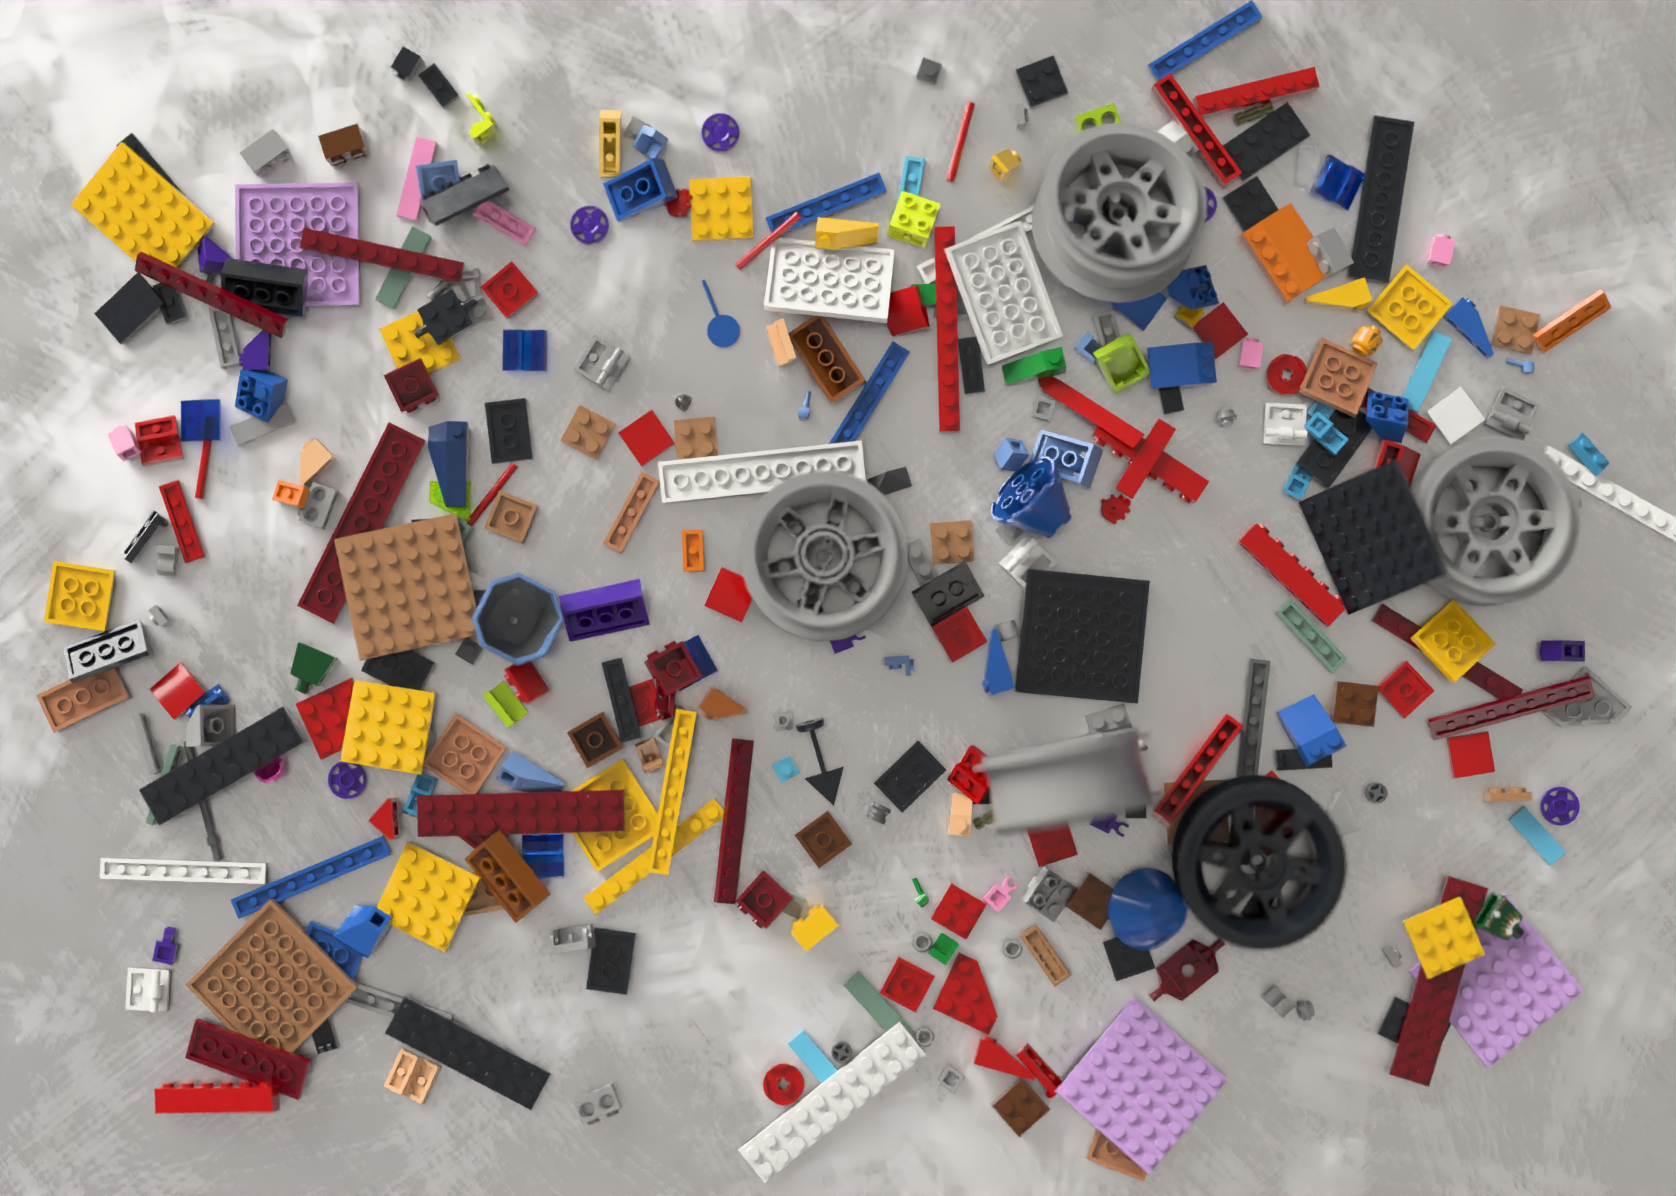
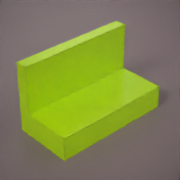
(505, 704)

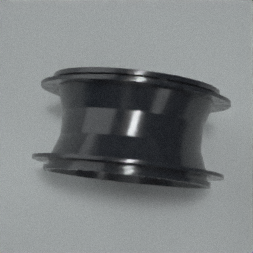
(1215, 912)

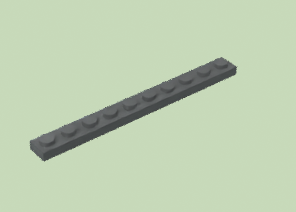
(1252, 727)

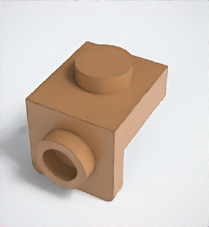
(649, 755)

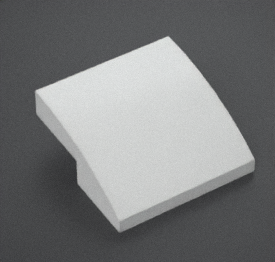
(1456, 415)

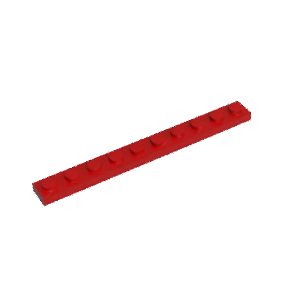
(946, 333)

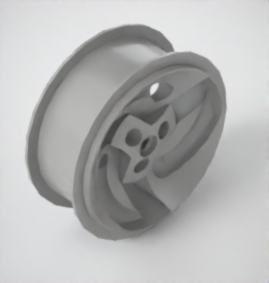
(1067, 781)

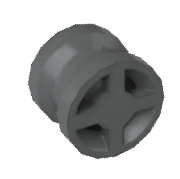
(1379, 793)
(878, 813)
(839, 1053)

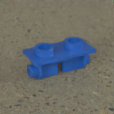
(214, 696)

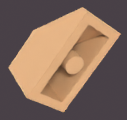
(313, 460)
(960, 815)

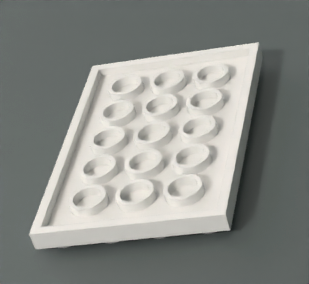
(829, 282)
(1003, 292)

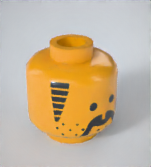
(1367, 340)

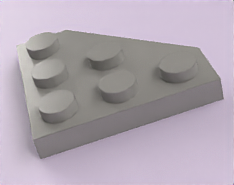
(1603, 708)

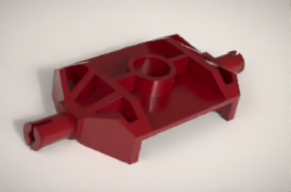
(1170, 972)

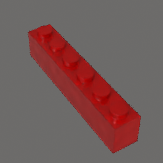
(1256, 93)
(1190, 120)
(1166, 469)
(1291, 574)
(1197, 770)
(217, 1099)

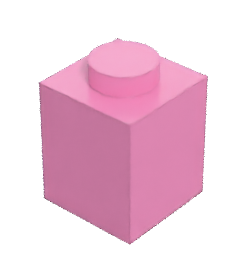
(1441, 250)
(1250, 354)
(124, 443)

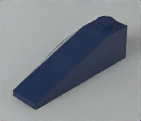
(450, 457)

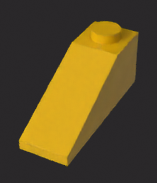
(610, 143)
(1005, 164)
(842, 234)
(1345, 296)

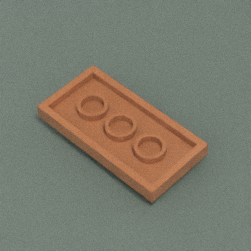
(78, 700)

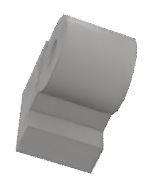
(167, 560)
(1007, 630)
(1278, 1000)

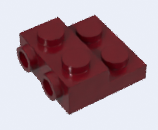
(411, 385)
(672, 667)
(764, 900)

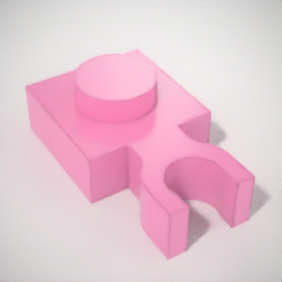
(997, 896)

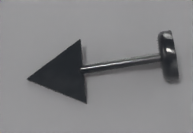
(825, 782)

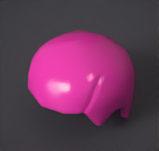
(270, 772)

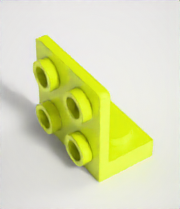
(481, 131)
(913, 219)

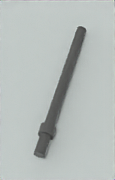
(212, 839)

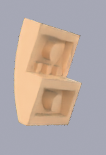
(780, 343)
(412, 1076)

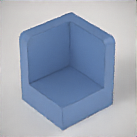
(650, 142)
(1087, 346)
(1011, 454)

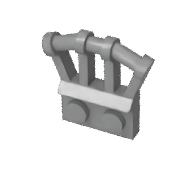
(478, 313)
(1111, 720)

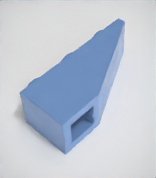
(525, 776)

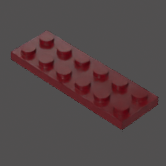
(247, 1058)

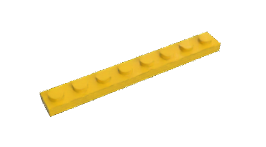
(672, 792)
(638, 868)

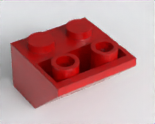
(1406, 457)
(527, 681)

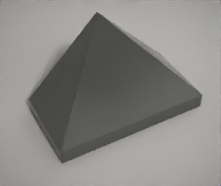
(891, 481)

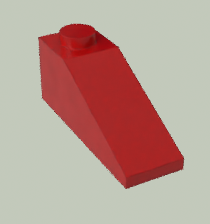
(996, 1057)

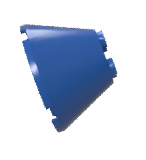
(1033, 499)
(1146, 909)

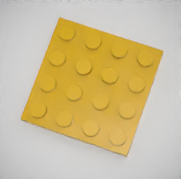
(388, 727)
(639, 817)
(427, 896)

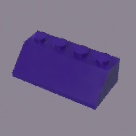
(604, 610)

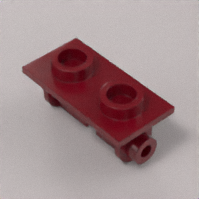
(664, 706)

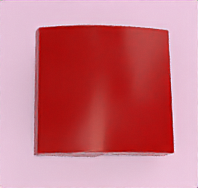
(906, 311)
(159, 440)
(729, 595)
(177, 691)
(969, 781)

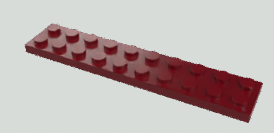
(364, 513)
(520, 813)
(1433, 1001)

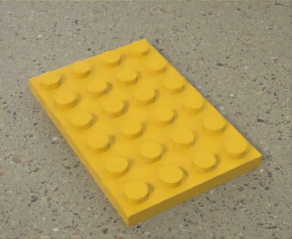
(141, 209)

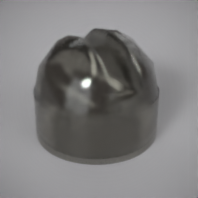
(683, 402)

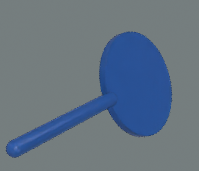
(722, 329)

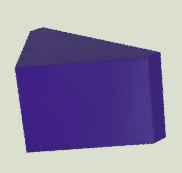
(211, 257)

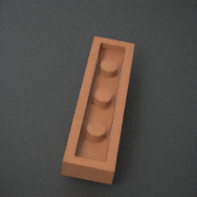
(631, 512)

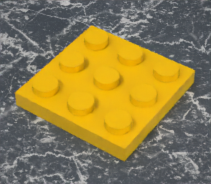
(721, 208)
(1409, 307)
(406, 347)
(79, 596)
(1453, 641)
(1443, 937)

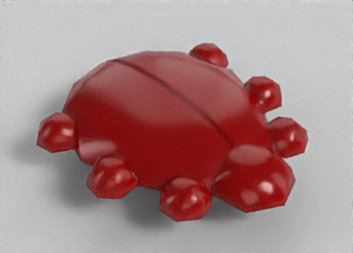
(679, 205)
(1115, 508)

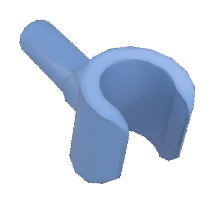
(1528, 366)
(803, 413)

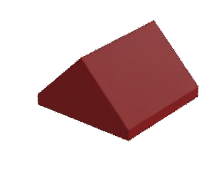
(386, 819)

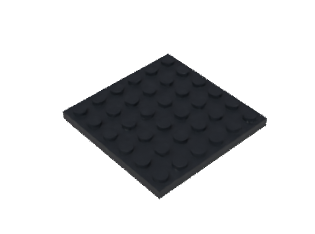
(1373, 537)
(1082, 636)

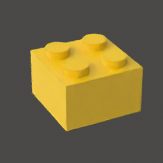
(814, 927)

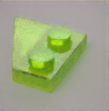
(436, 499)

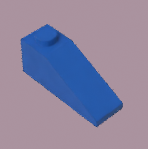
(1467, 322)

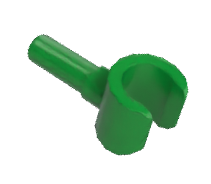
(922, 899)

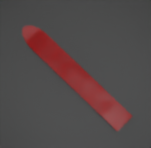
(1091, 411)

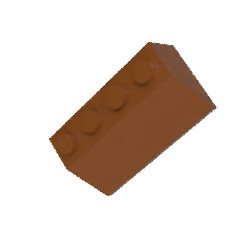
(826, 358)
(720, 706)
(507, 876)

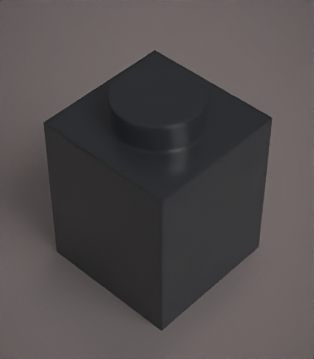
(406, 64)

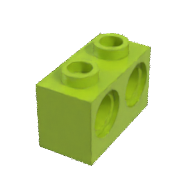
(1096, 116)

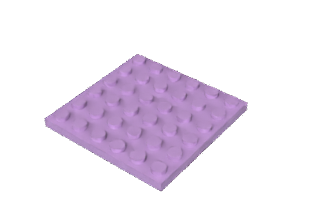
(272, 226)
(1508, 992)
(1141, 1085)

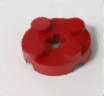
(1289, 363)
(774, 1076)

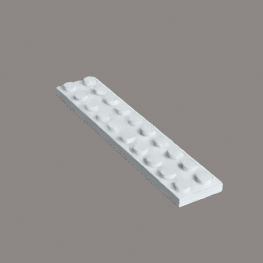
(754, 470)
(832, 1102)

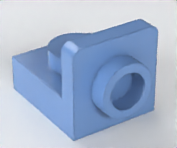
(896, 661)

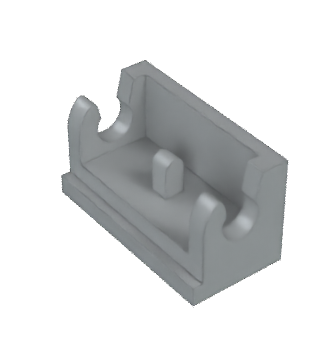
(572, 939)

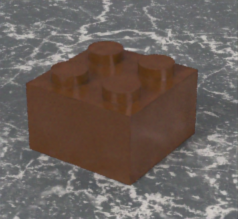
(344, 145)
(1354, 703)
(595, 739)
(1091, 900)
(1020, 1106)

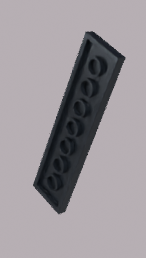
(1381, 199)
(221, 765)
(467, 1053)

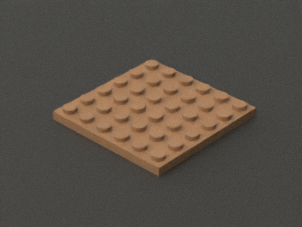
(407, 586)
(272, 981)

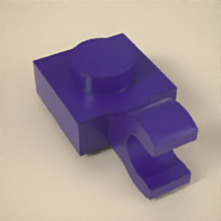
(166, 950)

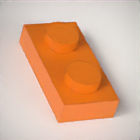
(290, 494)
(692, 550)

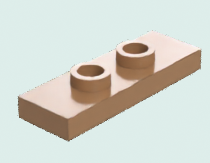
(1045, 955)

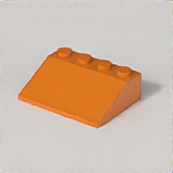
(1282, 252)

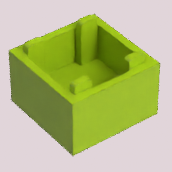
(1121, 363)

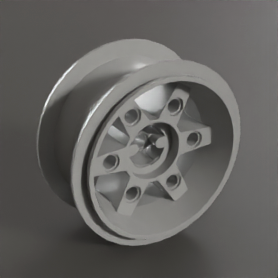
(1098, 154)
(1522, 464)
(778, 508)

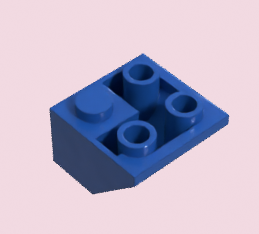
(1194, 288)
(260, 393)
(1387, 415)
(363, 929)

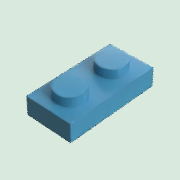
(1589, 454)

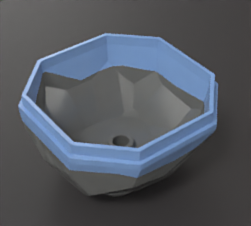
(536, 614)

